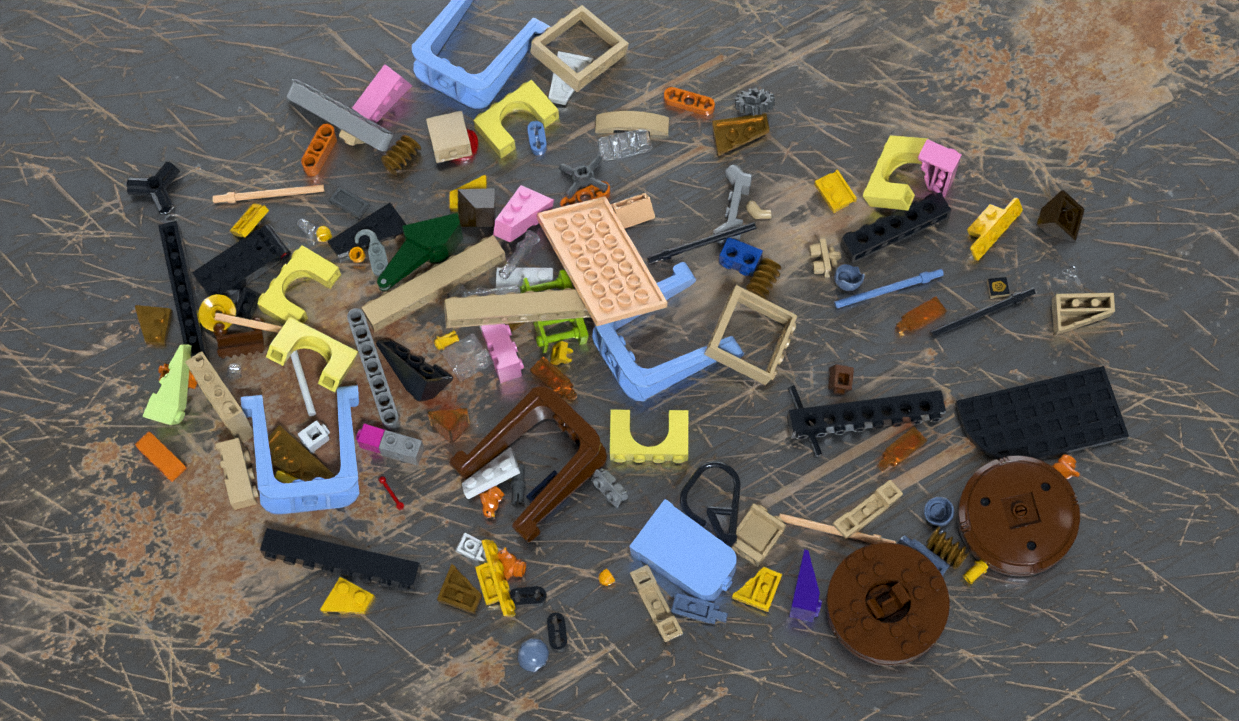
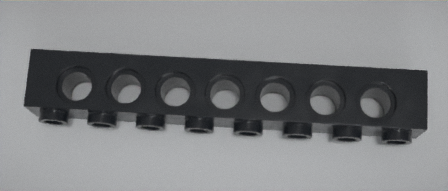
(931, 400)

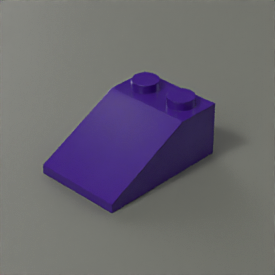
(806, 594)

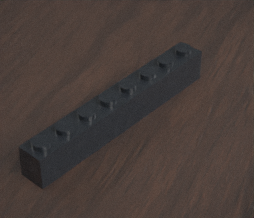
(182, 288)
(340, 559)

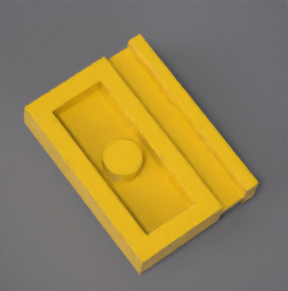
(835, 191)
(249, 220)

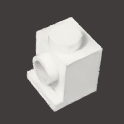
(307, 435)

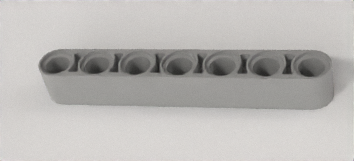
(339, 115)
(377, 377)

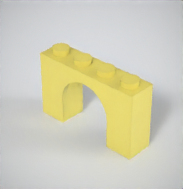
(526, 98)
(896, 152)
(302, 264)
(297, 336)
(625, 448)

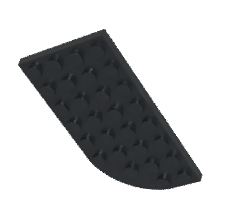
(1045, 417)

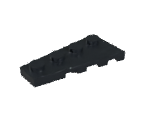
(384, 223)

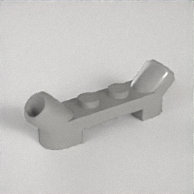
(741, 183)

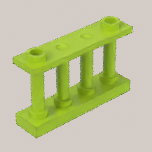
(579, 328)

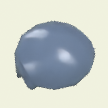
(848, 277)
(939, 511)
(533, 654)

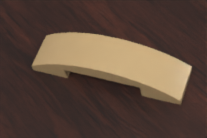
(632, 121)
(868, 510)
(655, 603)

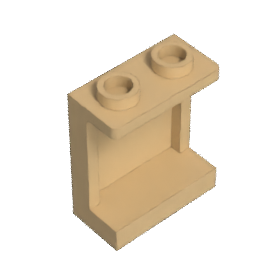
(449, 136)
(758, 534)

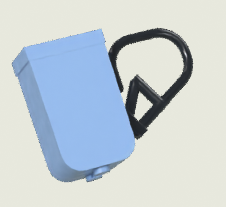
(687, 551)

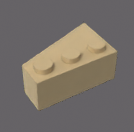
(237, 473)

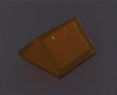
(450, 423)

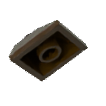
(477, 207)
(1061, 217)

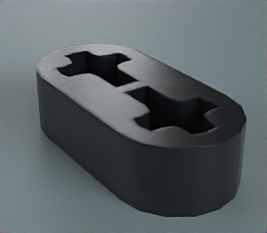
(529, 601)
(552, 632)

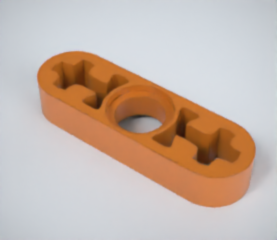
(686, 94)
(587, 190)

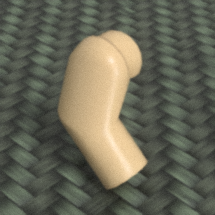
(755, 211)

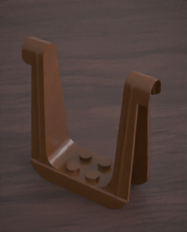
(535, 406)

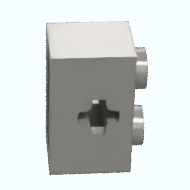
(401, 447)

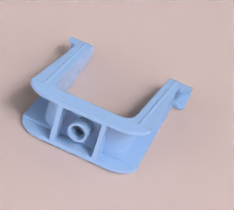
(469, 89)
(644, 383)
(307, 495)

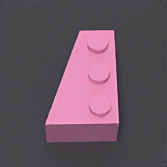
(381, 94)
(939, 166)
(520, 213)
(502, 351)

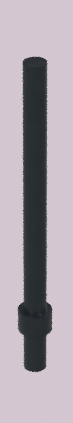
(667, 254)
(1015, 298)

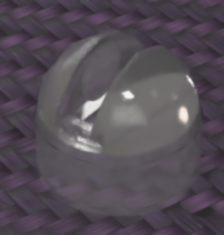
(234, 371)

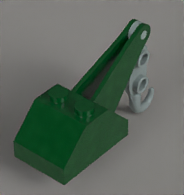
(425, 242)

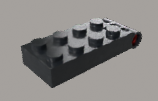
(242, 262)

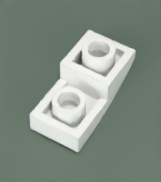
(472, 548)

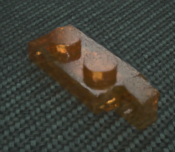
(921, 316)
(553, 379)
(902, 449)

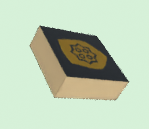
(998, 287)

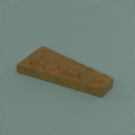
(294, 458)

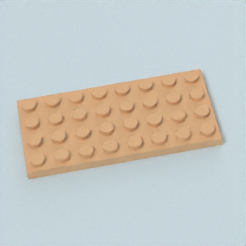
(601, 261)

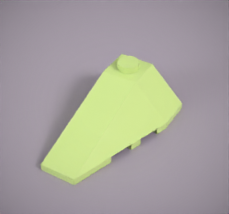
(171, 399)

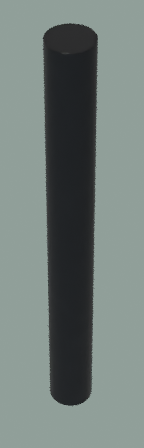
(798, 404)

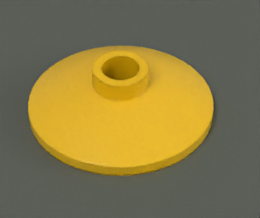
(213, 305)

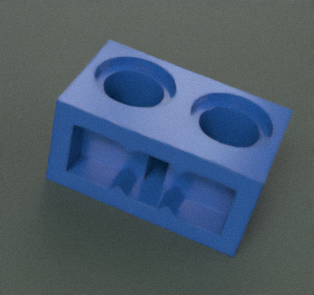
(743, 252)

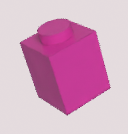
(370, 438)

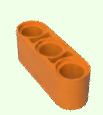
(322, 142)
(160, 456)

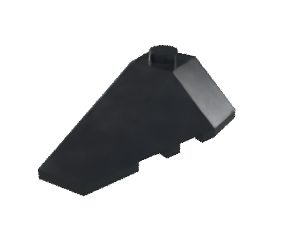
(417, 376)

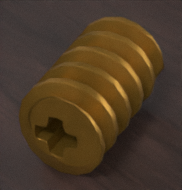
(399, 153)
(764, 277)
(946, 548)

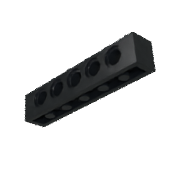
(855, 250)

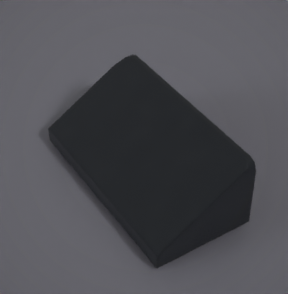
(246, 303)

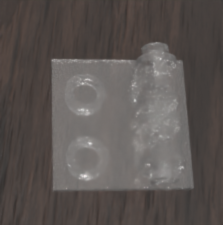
(467, 357)

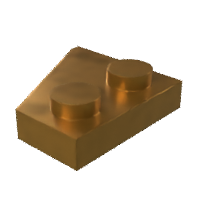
(154, 323)
(459, 592)

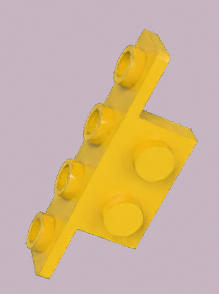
(991, 226)
(492, 580)

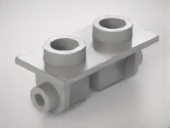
(603, 481)

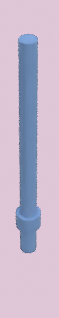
(923, 278)

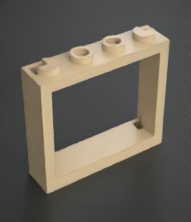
(562, 70)
(764, 307)
(220, 397)

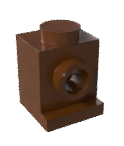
(845, 376)

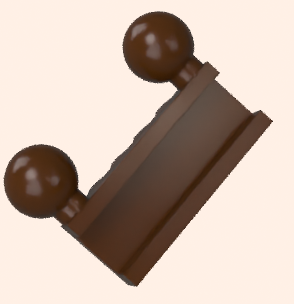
(238, 343)

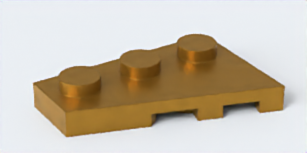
(738, 131)

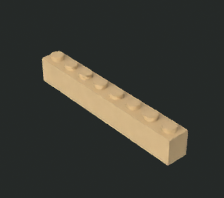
(433, 283)
(514, 308)

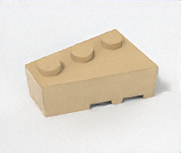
(1080, 309)

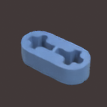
(540, 137)

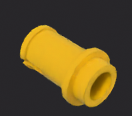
(445, 340)
(975, 571)

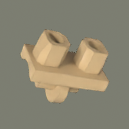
(820, 250)

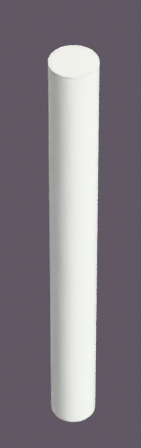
(303, 384)

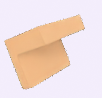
(634, 210)

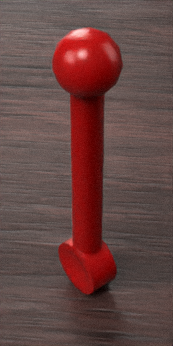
(400, 506)

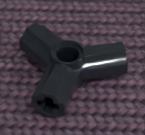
(160, 196)

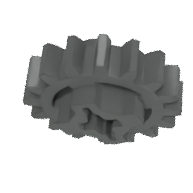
(754, 101)

